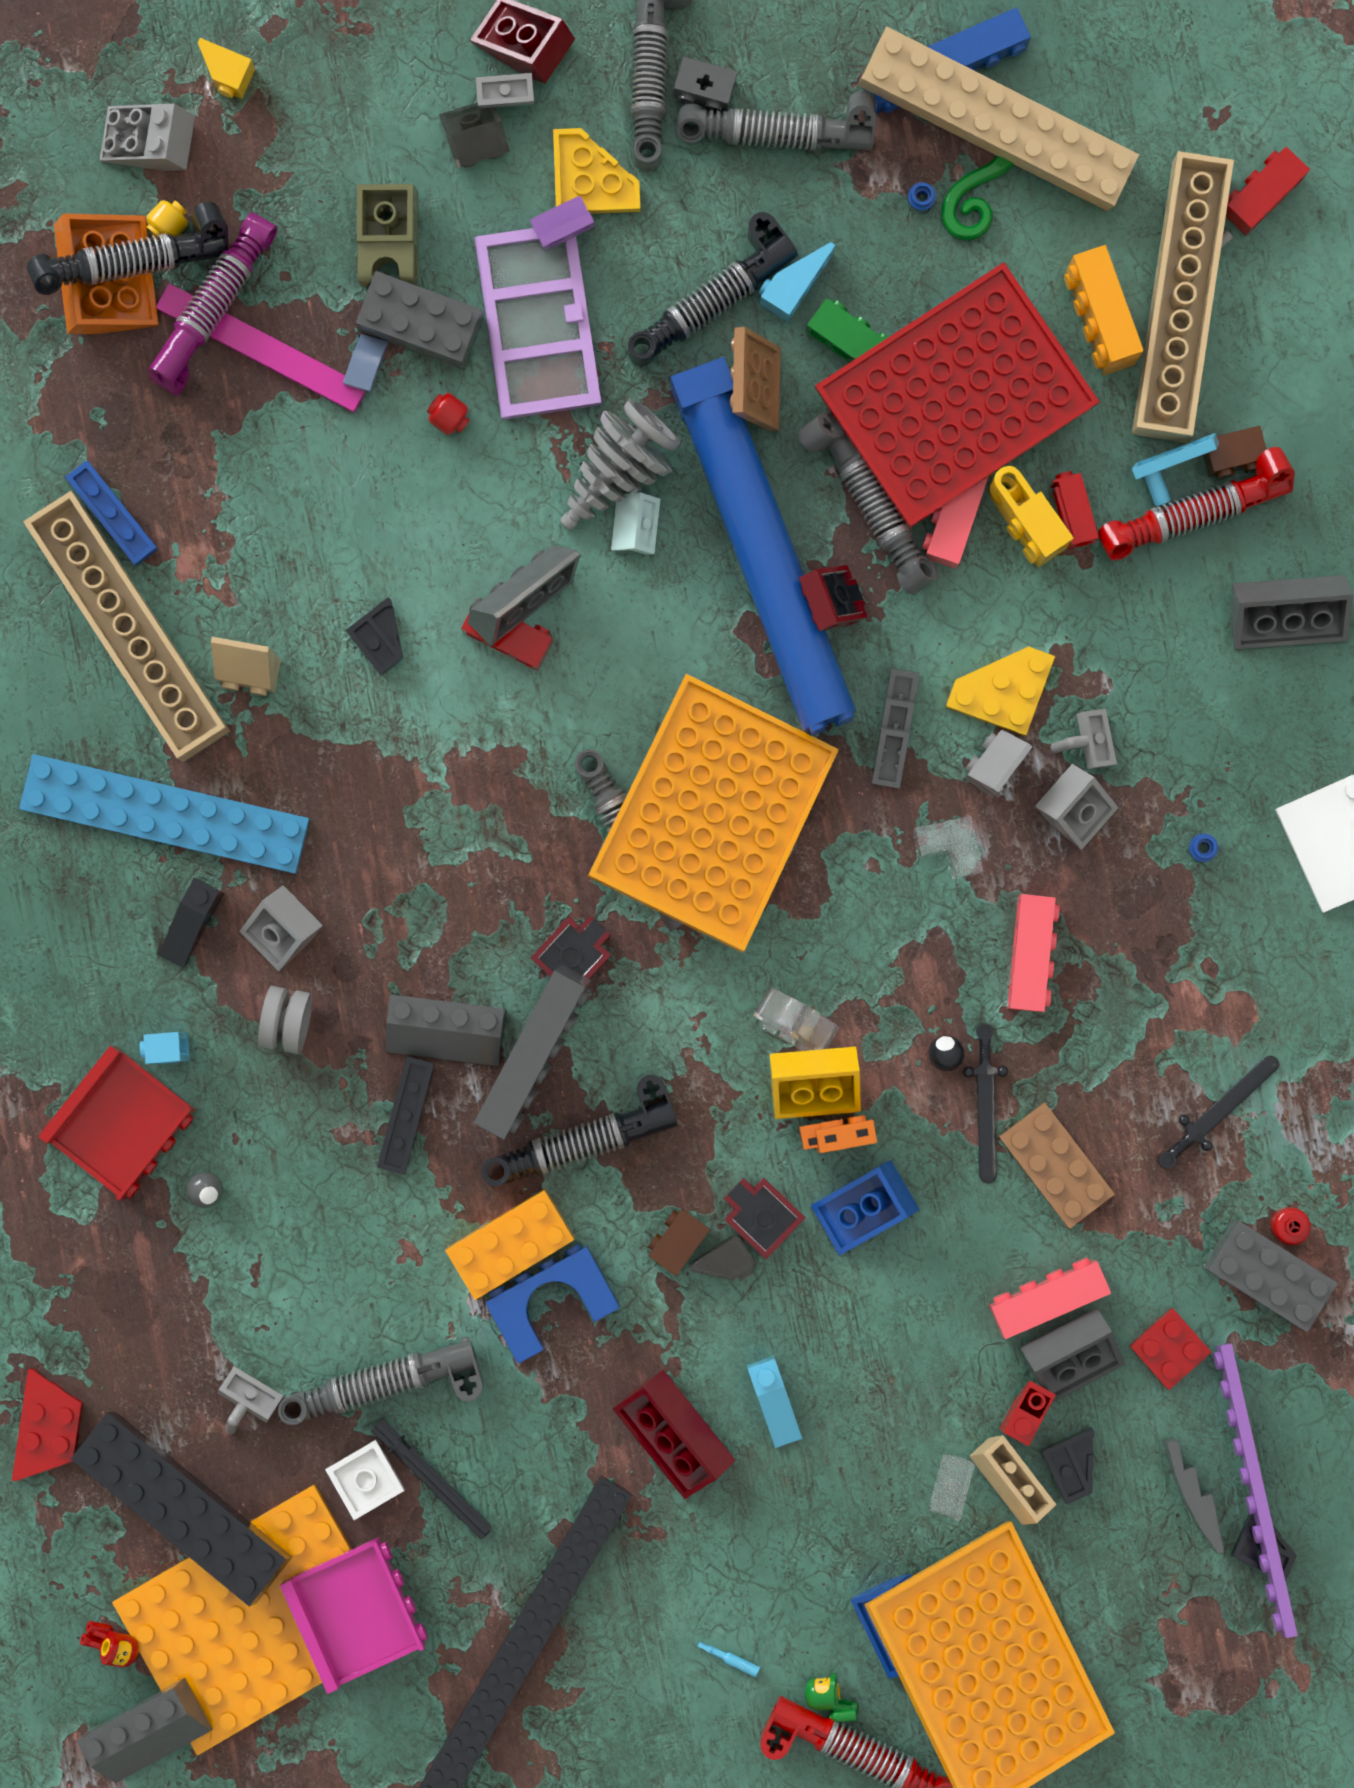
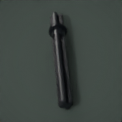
(431, 1479)

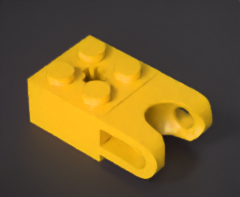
(1029, 517)

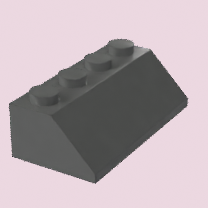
(523, 593)
(1290, 612)
(444, 1030)
(145, 1732)

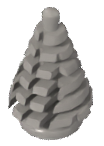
(620, 461)

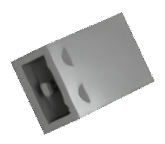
(148, 136)

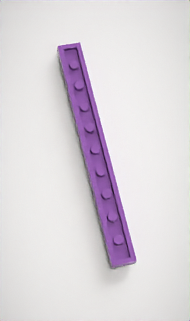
(1257, 1500)

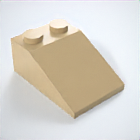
(245, 666)

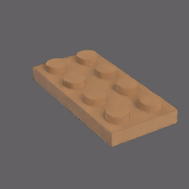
(1056, 1165)

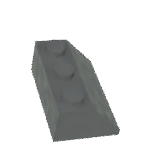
(1073, 1354)

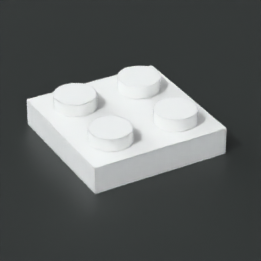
(365, 1479)

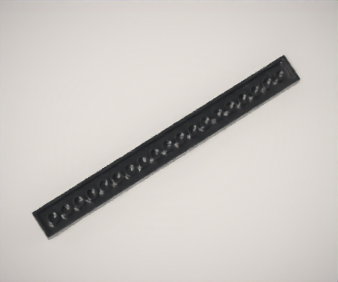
(527, 1636)

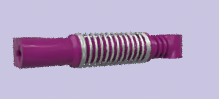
(171, 366)

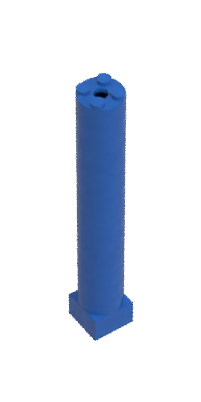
(762, 546)

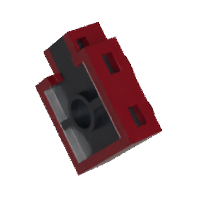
(833, 597)
(574, 947)
(761, 1215)

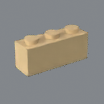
(1012, 1480)

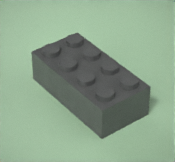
(419, 320)
(1270, 1275)

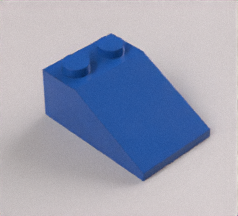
(865, 1207)

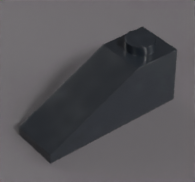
(190, 922)

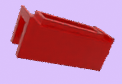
(1074, 508)

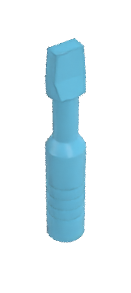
(731, 1659)

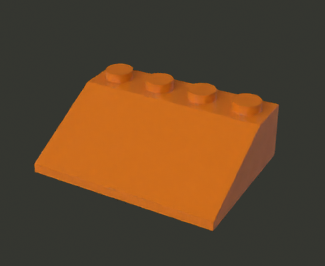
(111, 304)

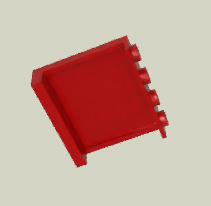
(118, 1122)

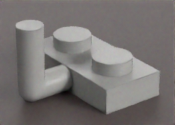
(1094, 739)
(248, 1396)

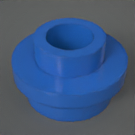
(921, 188)
(1212, 845)

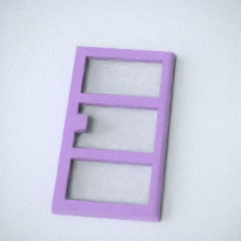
(537, 324)

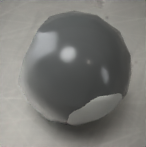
(205, 1189)

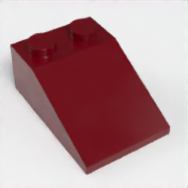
(524, 38)

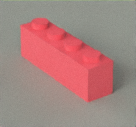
(953, 527)
(1031, 953)
(1049, 1298)

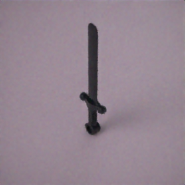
(986, 1103)
(1213, 1116)

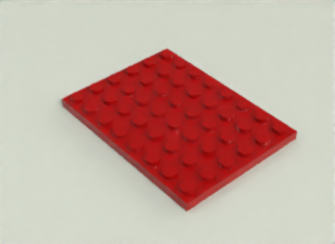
(956, 395)

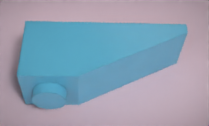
(793, 283)
(774, 1401)

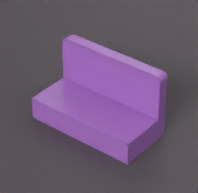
(562, 223)

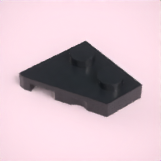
(378, 637)
(1072, 1465)
(1248, 1551)

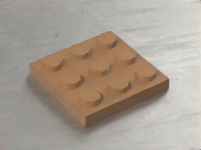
(756, 379)

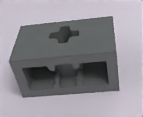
(695, 74)

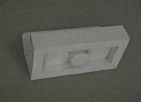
(504, 90)

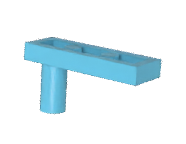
(1151, 466)

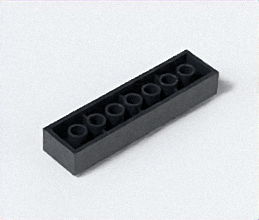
(181, 1508)

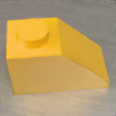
(227, 68)

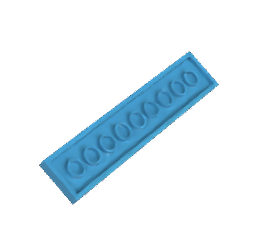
(164, 814)

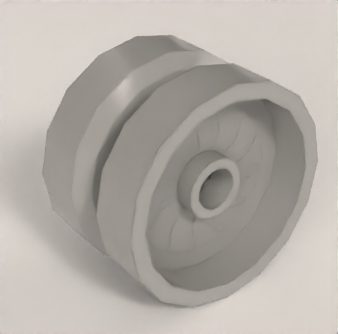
(285, 1019)

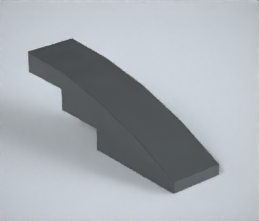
(895, 727)
(1198, 1503)

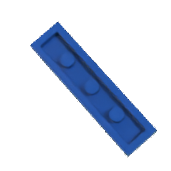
(111, 513)

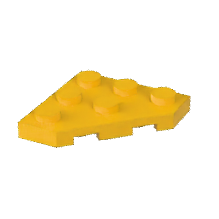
(592, 174)
(1004, 690)

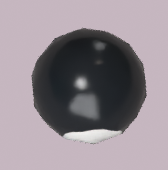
(946, 1053)

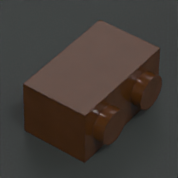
(1235, 452)
(678, 1241)

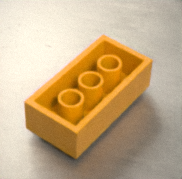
(1103, 310)
(510, 1244)

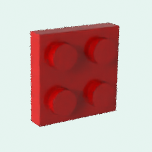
(1170, 1348)

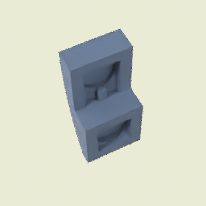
(365, 363)

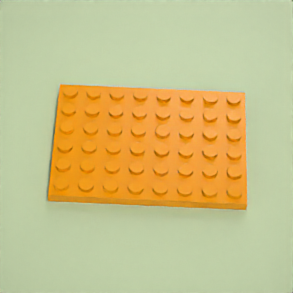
(713, 813)
(231, 1654)
(990, 1666)

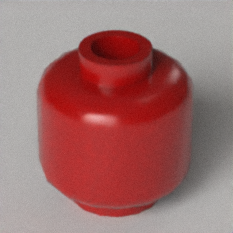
(448, 414)
(1288, 1216)

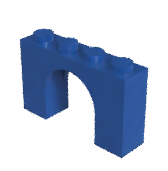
(510, 1305)

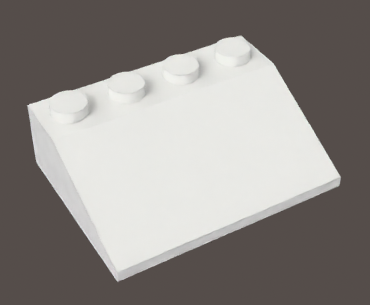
(1323, 840)

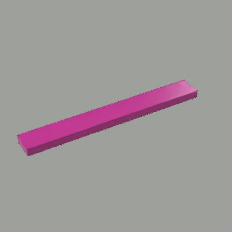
(270, 353)

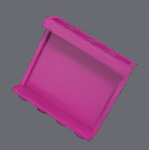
(354, 1613)

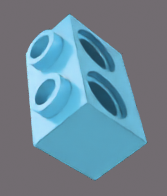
(165, 1048)

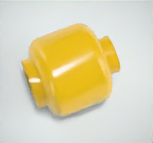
(167, 219)

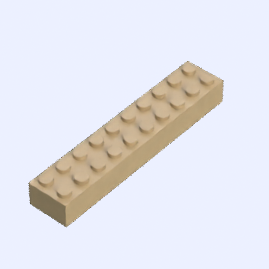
(998, 119)
(1182, 297)
(126, 626)

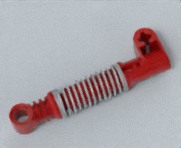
(1272, 480)
(844, 1744)

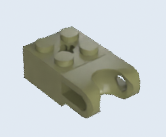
(387, 240)

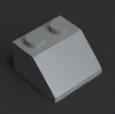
(997, 762)
(1077, 806)
(280, 927)

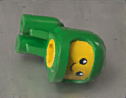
(825, 1694)

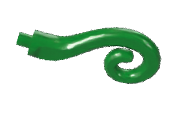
(986, 173)

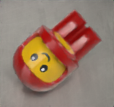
(115, 1647)

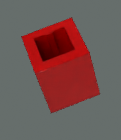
(1027, 1413)

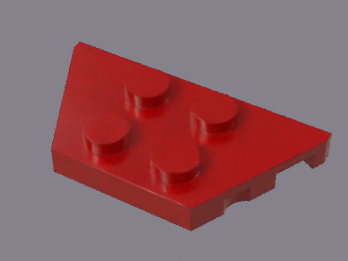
(46, 1428)

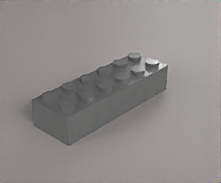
(532, 1052)

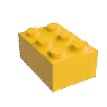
(815, 1082)

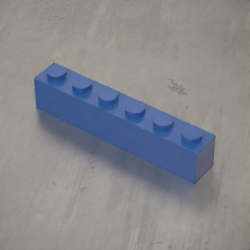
(979, 46)

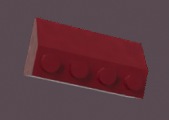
(674, 1434)

